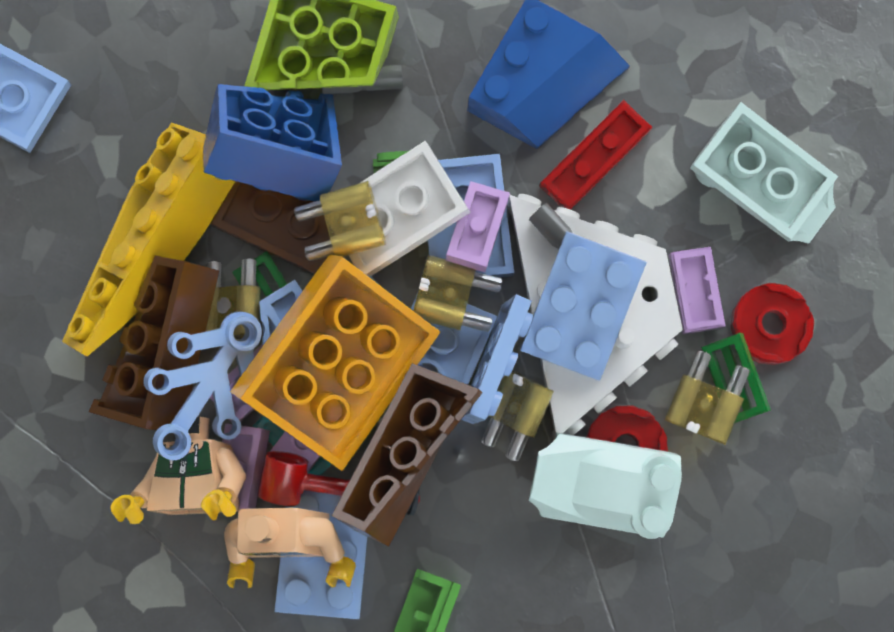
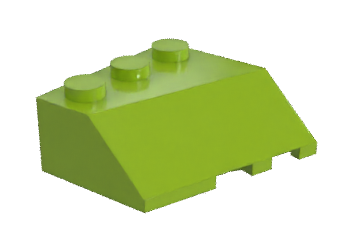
(322, 44)

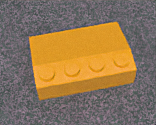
(335, 361)

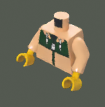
(198, 483)
(284, 534)

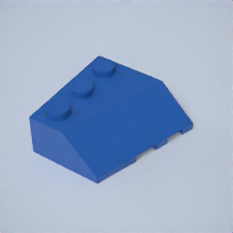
(543, 74)
(273, 141)

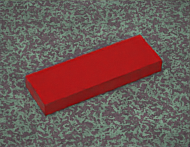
(595, 156)

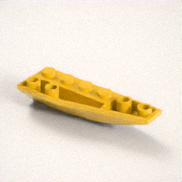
(160, 217)

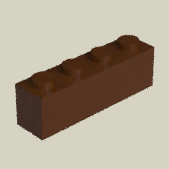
(171, 300)
(402, 452)

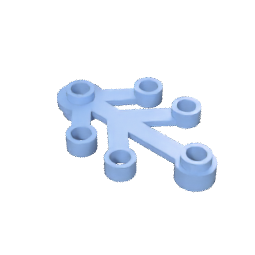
(210, 378)

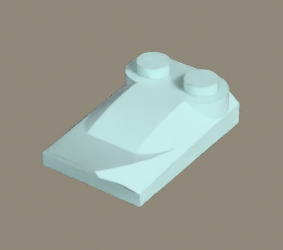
(767, 175)
(607, 485)

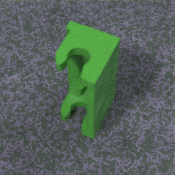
(428, 604)

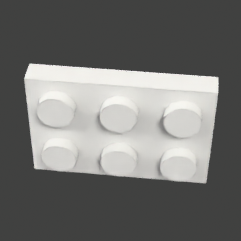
(413, 206)

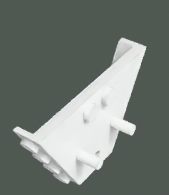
(645, 331)

